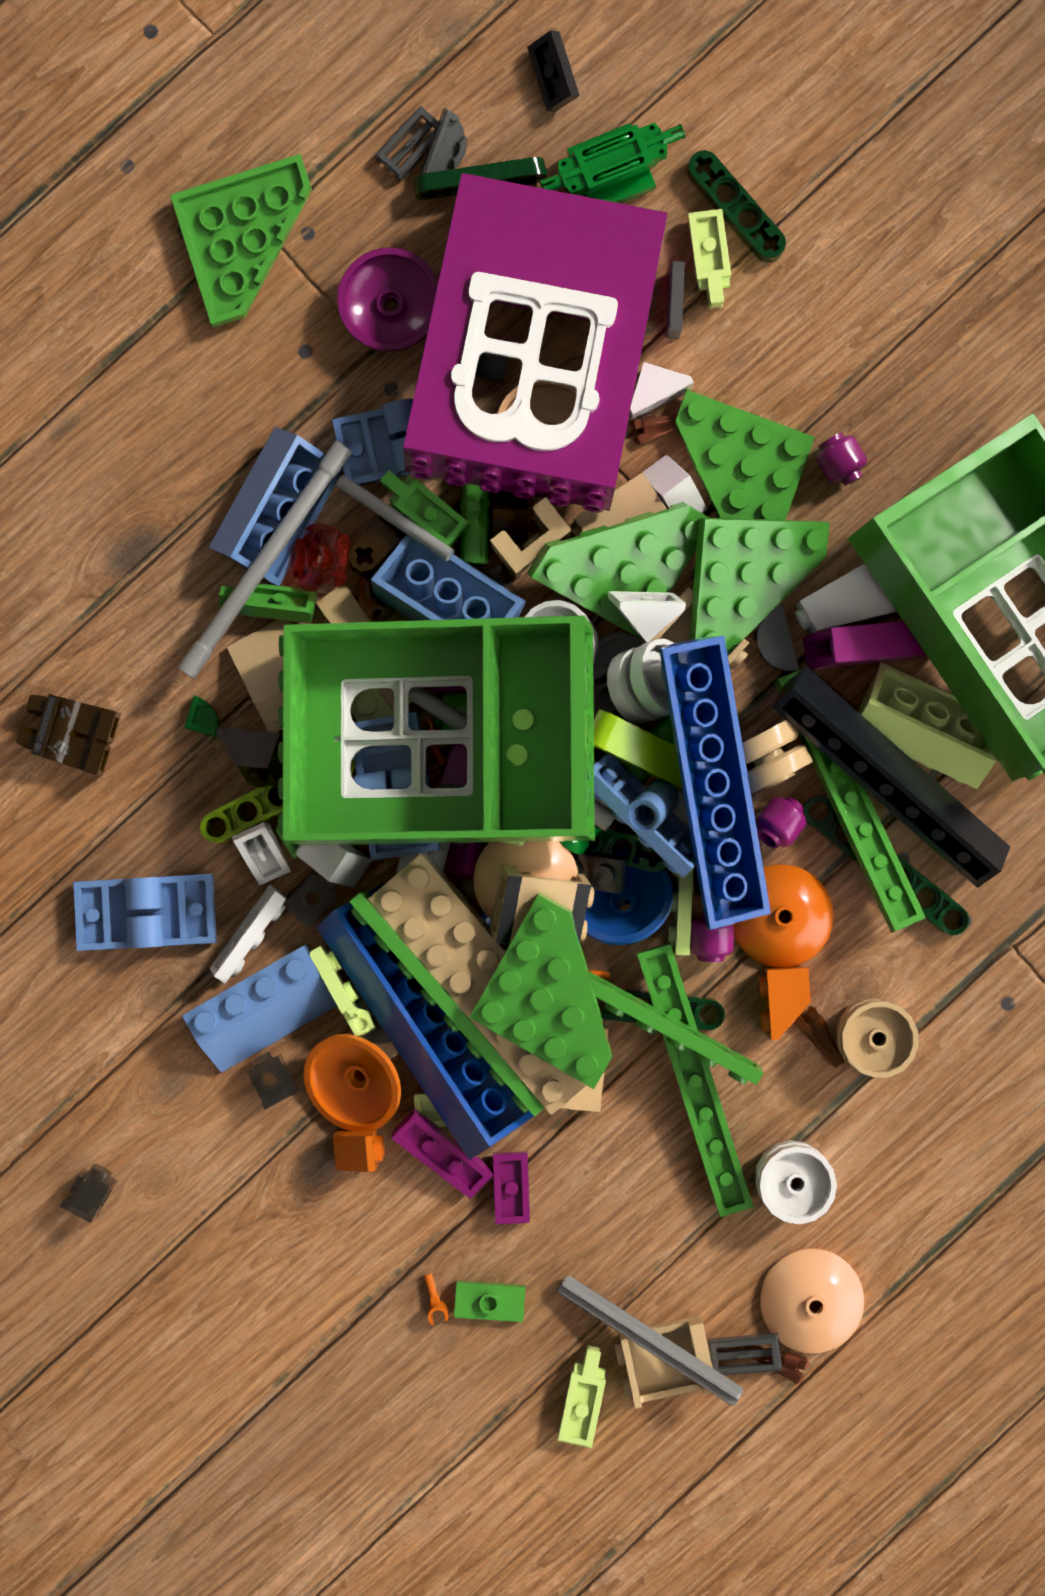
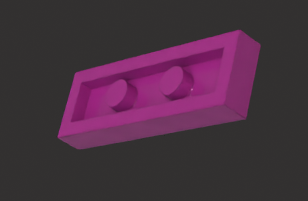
(441, 1153)

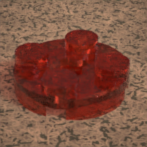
(332, 547)

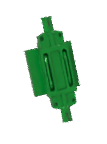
(614, 163)

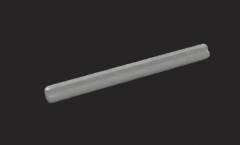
(651, 1340)

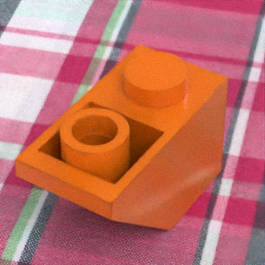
(785, 996)
(358, 1150)

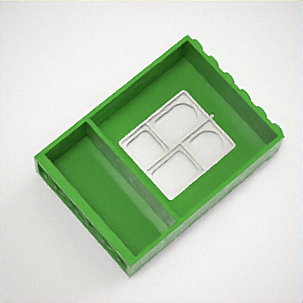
(953, 548)
(503, 667)

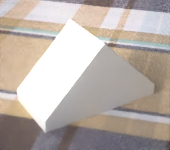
(656, 388)
(674, 484)
(647, 611)
(262, 853)
(335, 862)

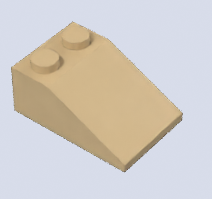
(259, 667)

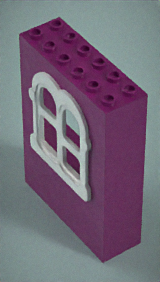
(548, 257)

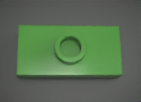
(489, 1301)

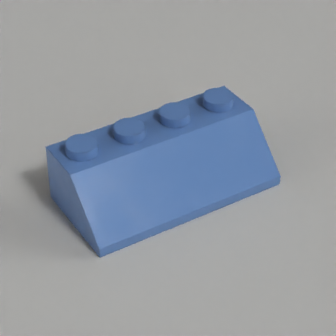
(266, 497)
(435, 589)
(260, 1009)

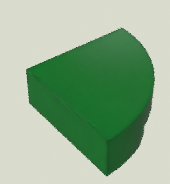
(202, 717)

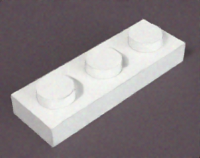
(248, 934)

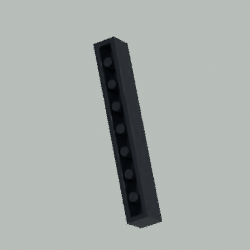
(891, 777)

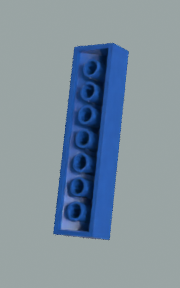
(714, 780)
(453, 1079)

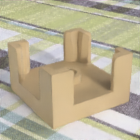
(519, 561)

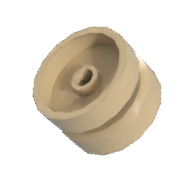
(770, 760)
(855, 1035)

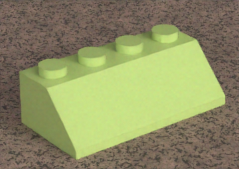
(927, 725)

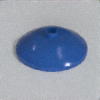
(650, 903)

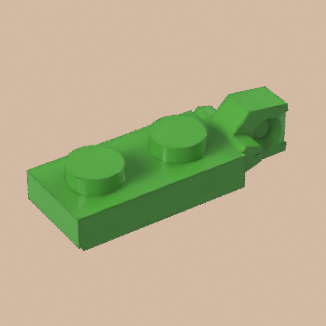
(424, 508)
(276, 603)

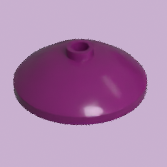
(381, 278)

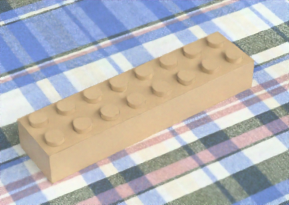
(462, 957)

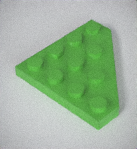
(238, 231)
(742, 458)
(631, 556)
(748, 570)
(546, 996)

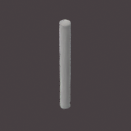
(395, 518)

